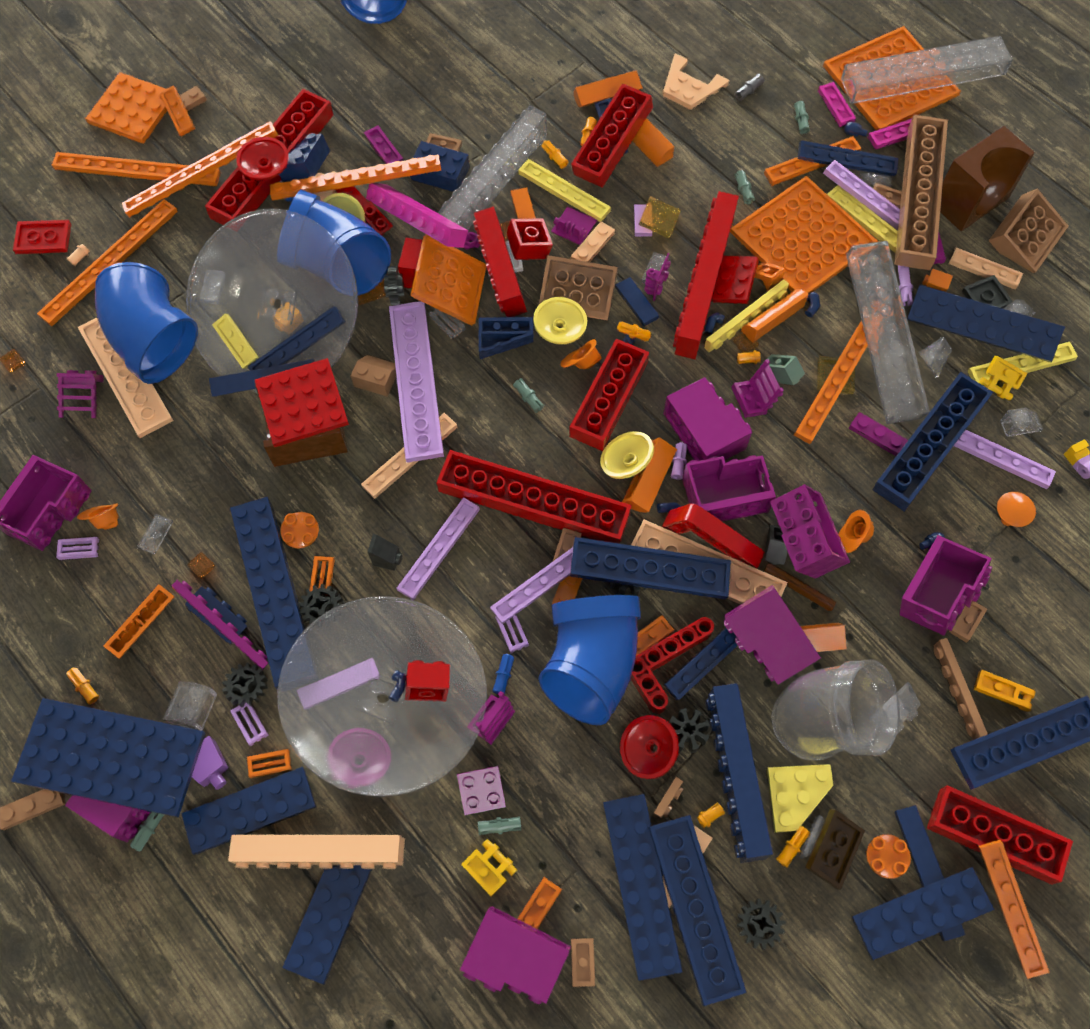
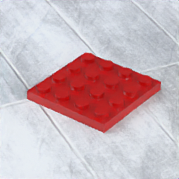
(301, 402)

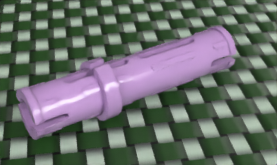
(905, 285)

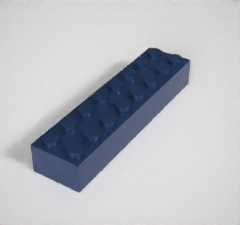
(932, 441)
(739, 774)

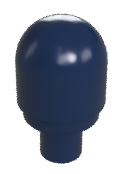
(855, 129)
(929, 540)

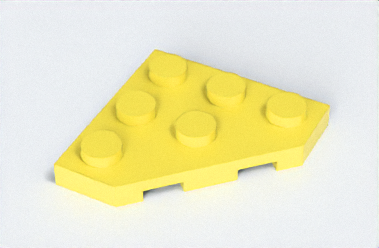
(796, 793)

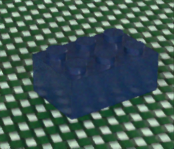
(453, 167)

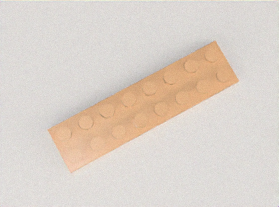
(137, 398)
(744, 579)

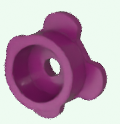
(471, 236)

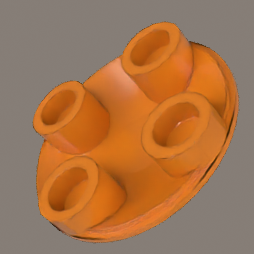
(1016, 509)
(299, 529)
(888, 856)

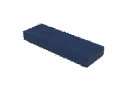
(636, 301)

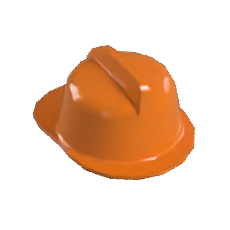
(584, 357)
(101, 516)
(856, 530)

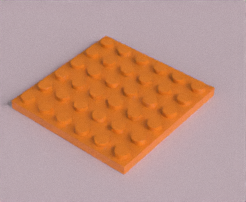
(897, 108)
(802, 234)

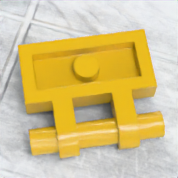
(1006, 373)
(484, 872)

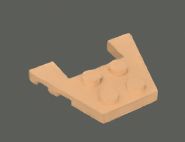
(686, 89)

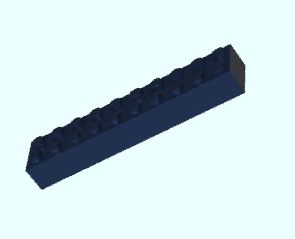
(268, 580)

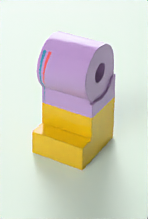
(1079, 458)

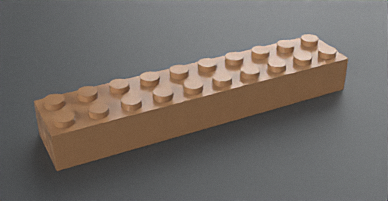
(921, 193)

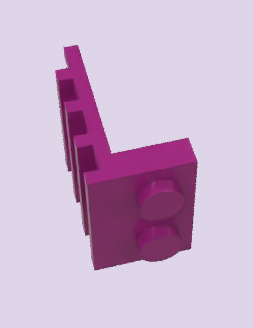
(74, 380)
(758, 393)
(496, 716)

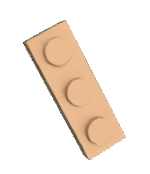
(593, 243)

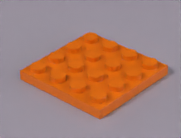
(129, 108)
(448, 280)

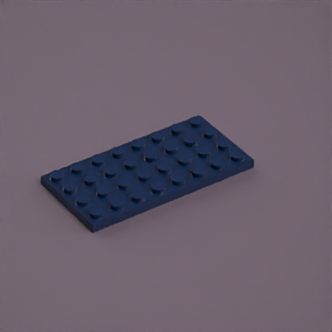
(109, 757)

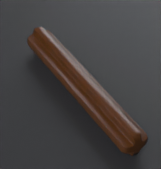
(801, 587)

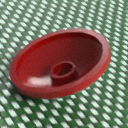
(262, 158)
(638, 745)

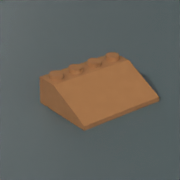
(1029, 231)
(581, 281)

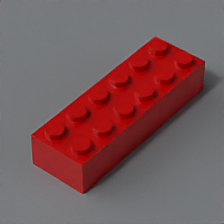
(612, 135)
(498, 262)
(609, 394)
(978, 823)

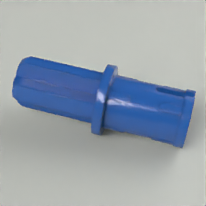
(503, 673)

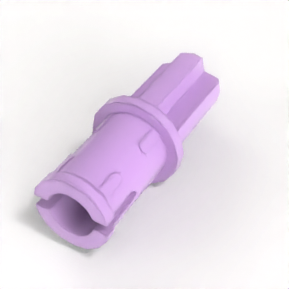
(679, 461)

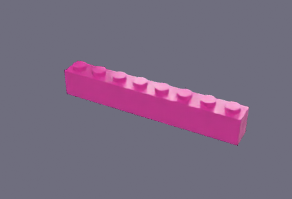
(417, 215)

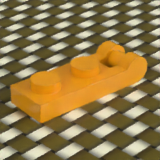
(1004, 690)

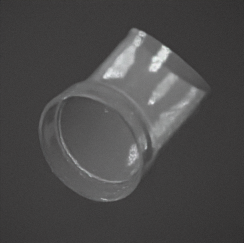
(838, 711)

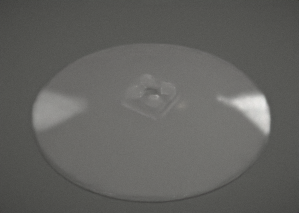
(264, 260)
(333, 689)

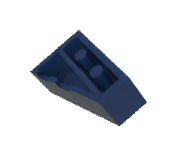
(306, 158)
(503, 334)
(223, 608)

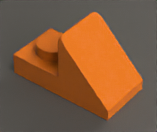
(770, 274)

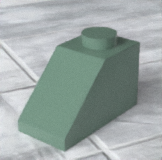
(786, 368)

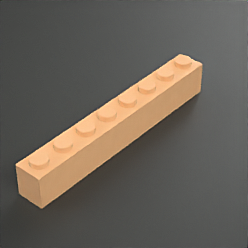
(316, 850)

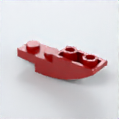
(373, 216)

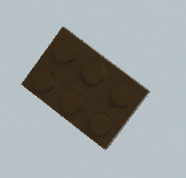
(835, 849)

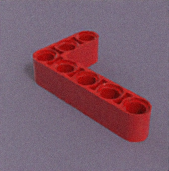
(715, 532)
(664, 657)

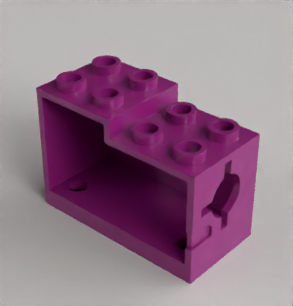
(706, 422)
(729, 488)
(40, 502)
(809, 532)
(944, 585)
(773, 634)
(113, 819)
(515, 955)

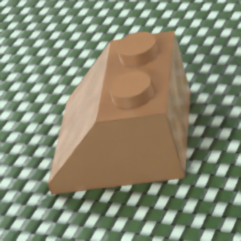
(374, 375)

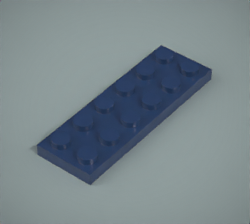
(248, 810)
(922, 913)
(326, 922)

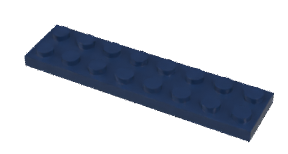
(986, 323)
(650, 568)
(1024, 743)
(642, 888)
(697, 911)

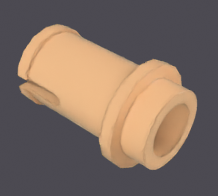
(78, 254)

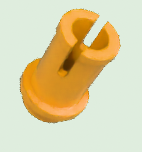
(749, 357)
(710, 815)

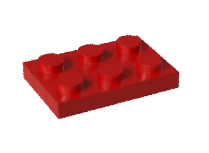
(42, 236)
(735, 279)

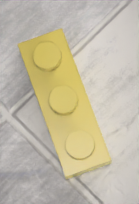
(235, 341)

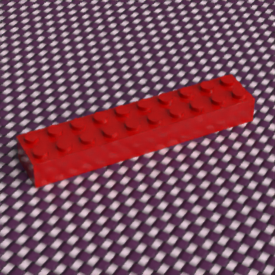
(240, 194)
(705, 275)
(533, 497)

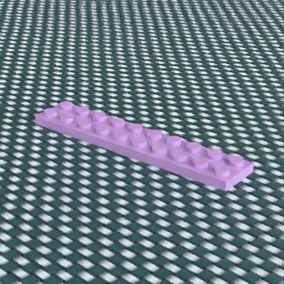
(416, 382)

